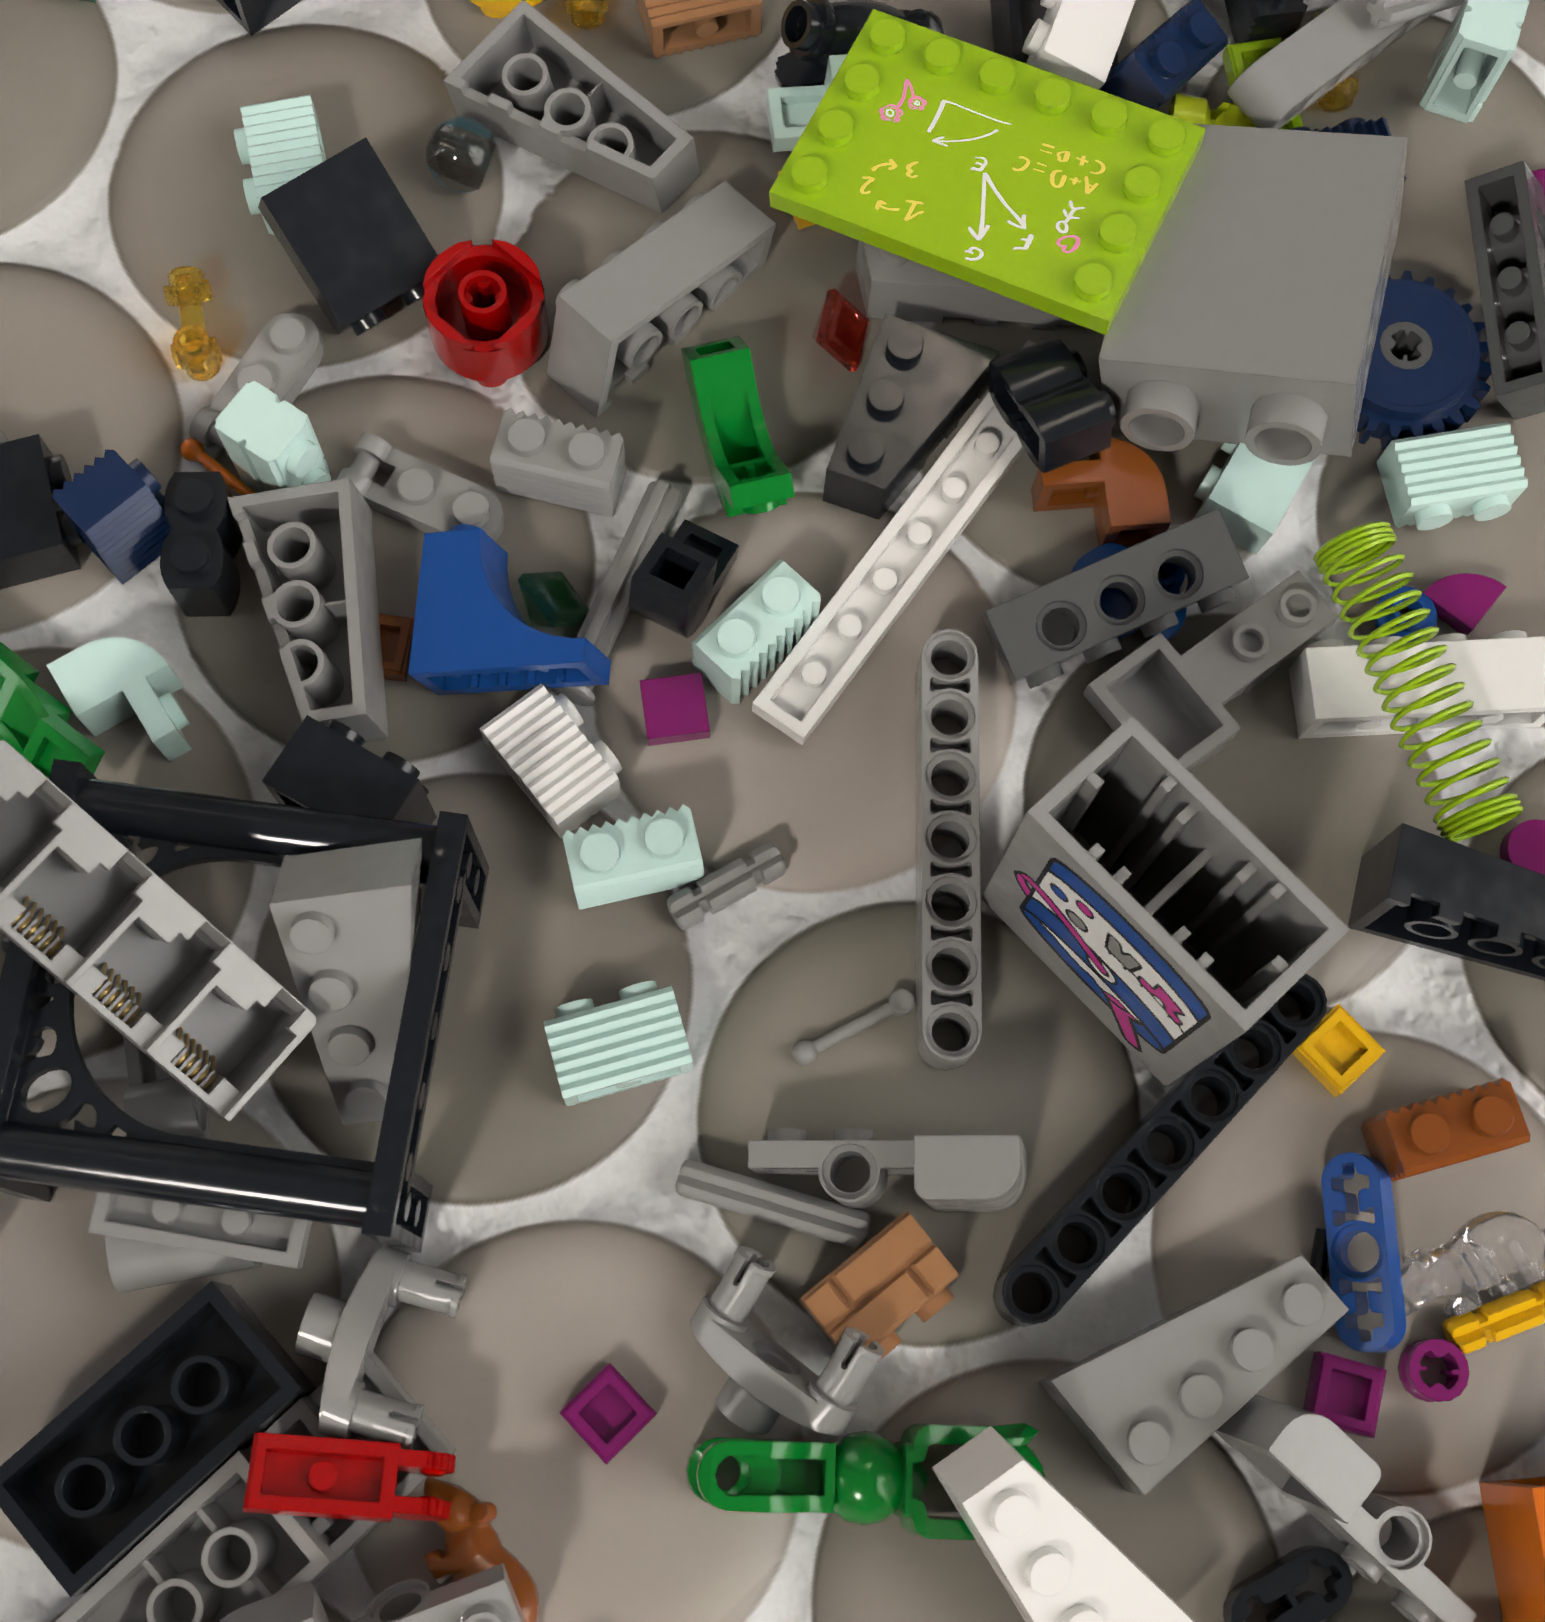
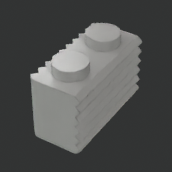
(558, 463)

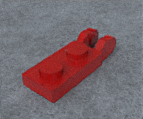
(340, 1478)

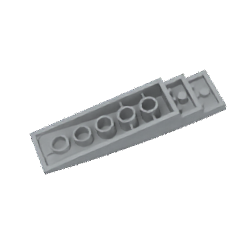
(218, 1558)

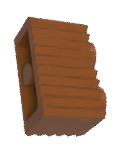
(1446, 1129)

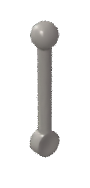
(900, 1004)

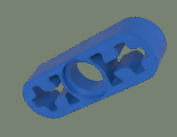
(1387, 1270)

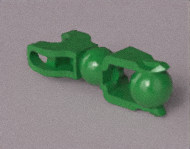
(856, 1477)

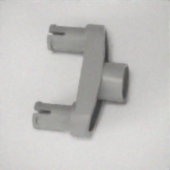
(344, 1330)
(764, 1375)

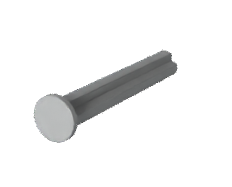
(612, 599)

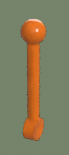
(195, 451)

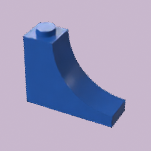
(472, 633)

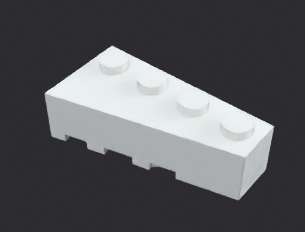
(1043, 1545)

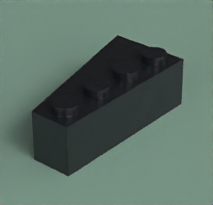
(1452, 901)

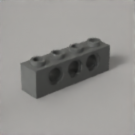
(1510, 262)
(1198, 546)

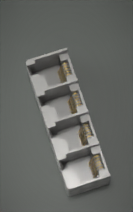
(136, 947)

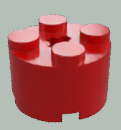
(486, 310)

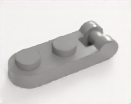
(278, 359)
(420, 491)

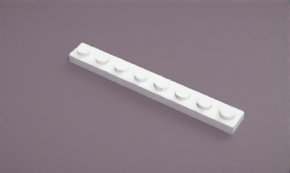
(889, 574)

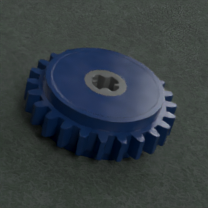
(1423, 365)

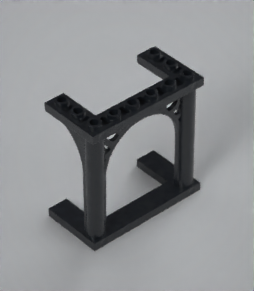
(147, 1163)

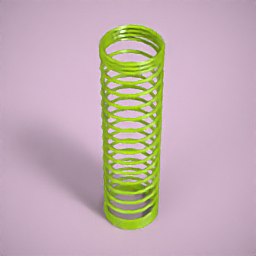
(1373, 541)

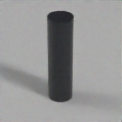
(1319, 1254)

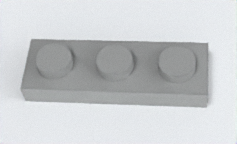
(202, 1229)

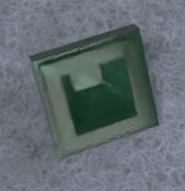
(551, 600)

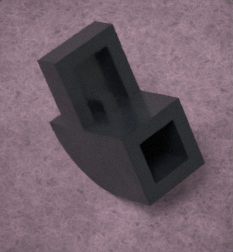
(681, 577)

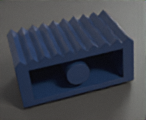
(1167, 57)
(117, 513)

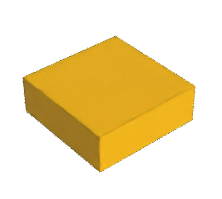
(1338, 1051)

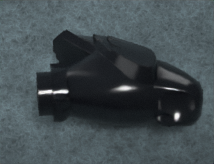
(830, 28)

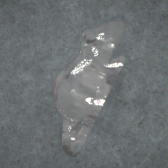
(1487, 1253)

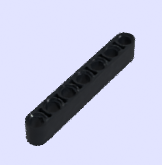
(1144, 1176)

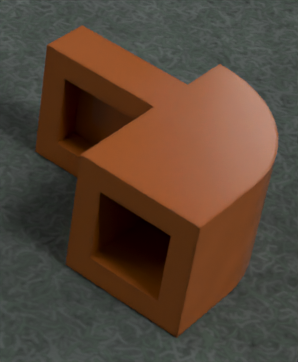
(1119, 486)

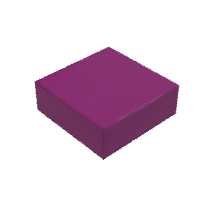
(674, 709)
(1345, 1393)
(608, 1413)

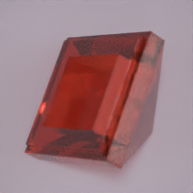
(841, 330)

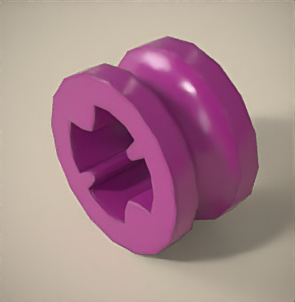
(1456, 1372)

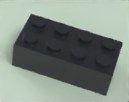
(148, 1436)

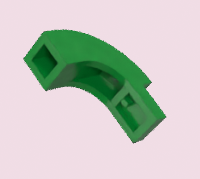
(733, 428)

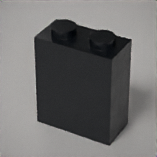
(350, 237)
(33, 530)

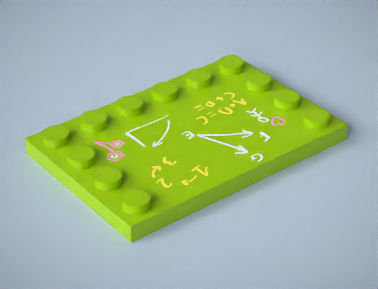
(988, 170)

